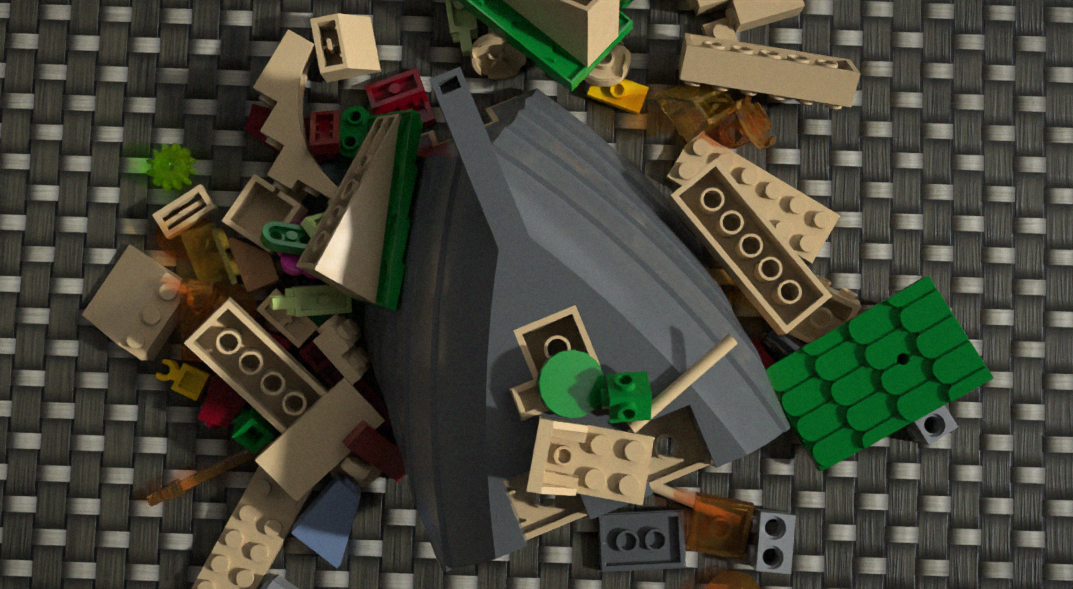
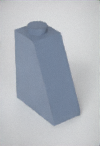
(329, 519)

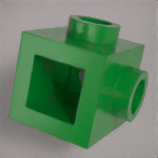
(627, 397)
(252, 429)

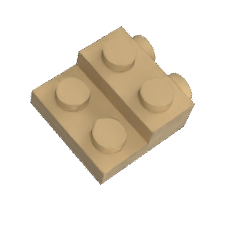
(829, 315)
(338, 344)

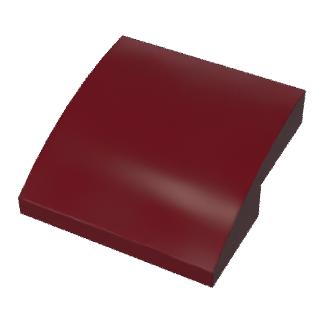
(401, 93)

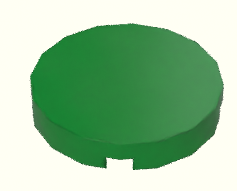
(570, 384)

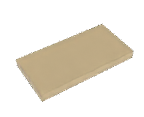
(315, 439)

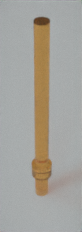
(178, 487)

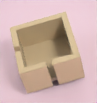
(259, 205)

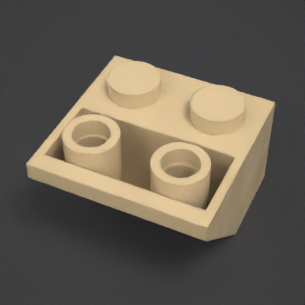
(345, 46)

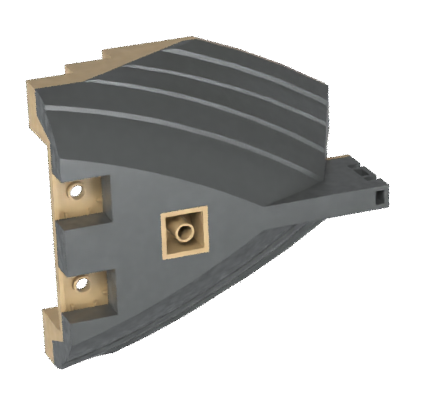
(531, 248)

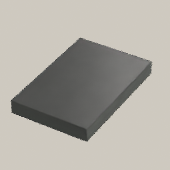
(641, 540)

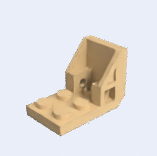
(589, 461)

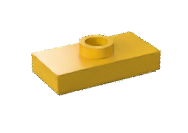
(624, 95)

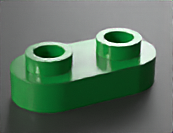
(352, 131)
(284, 237)

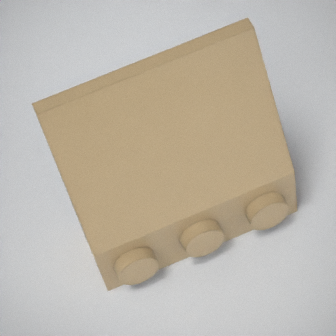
(137, 304)

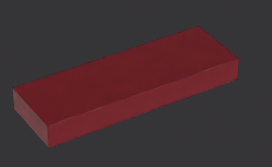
(376, 450)

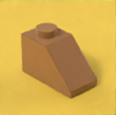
(257, 267)

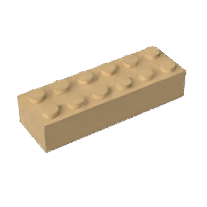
(768, 71)
(748, 247)
(255, 365)

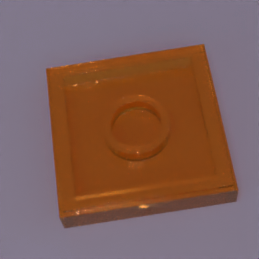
(719, 525)

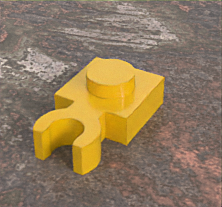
(187, 380)

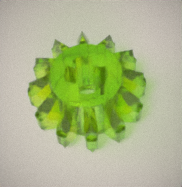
(163, 174)

